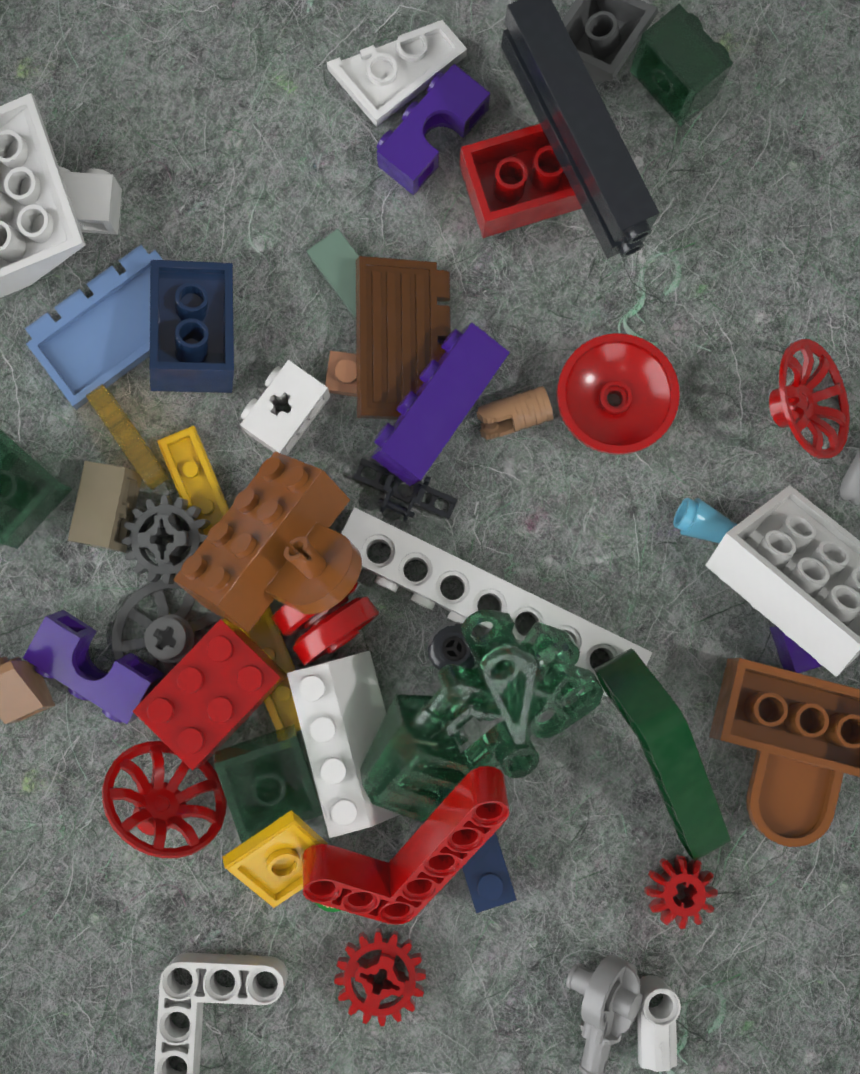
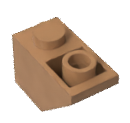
(21, 691)

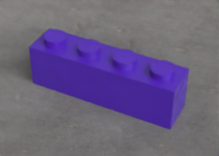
(439, 404)

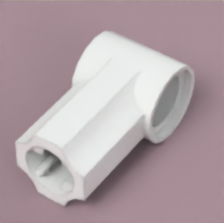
(657, 1026)

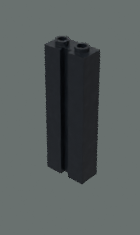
(578, 126)

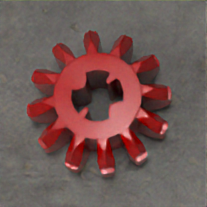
(695, 891)

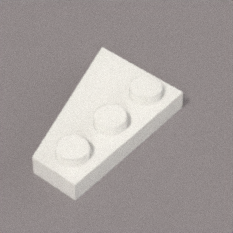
(395, 73)

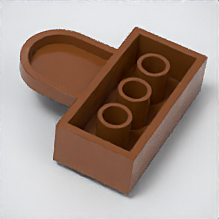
(275, 547)
(803, 743)

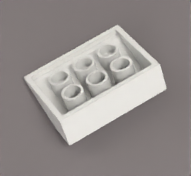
(35, 208)
(798, 574)

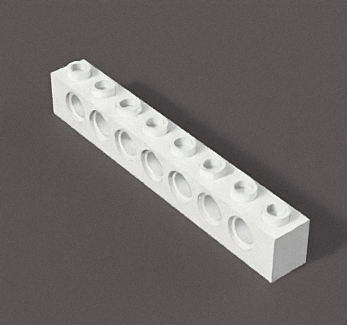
(366, 530)

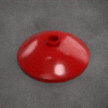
(632, 371)

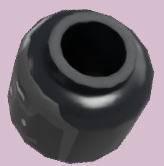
(438, 651)

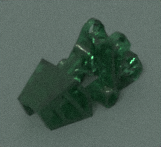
(418, 745)

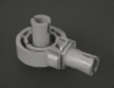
(607, 1009)

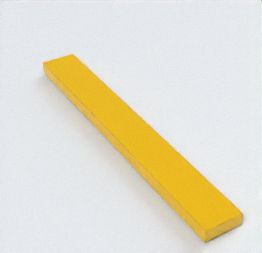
(199, 485)

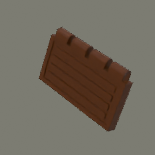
(397, 329)

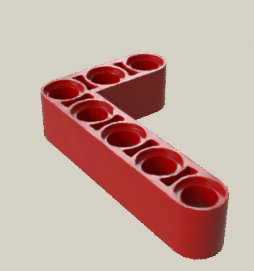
(422, 867)

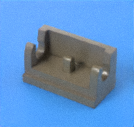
(104, 505)

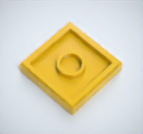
(273, 858)

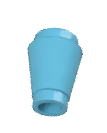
(701, 521)

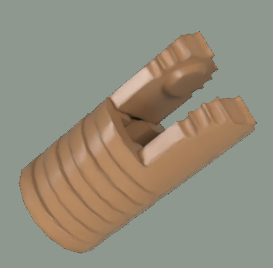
(515, 413)

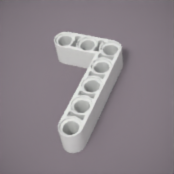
(205, 989)

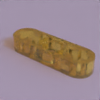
(127, 436)

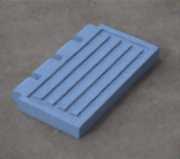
(99, 334)

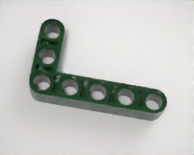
(668, 750)

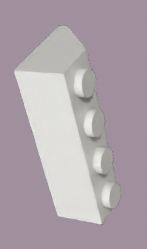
(339, 719)

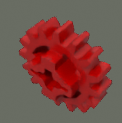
(365, 969)

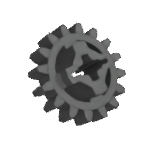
(165, 523)

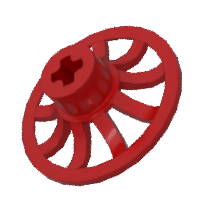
(797, 403)
(161, 803)

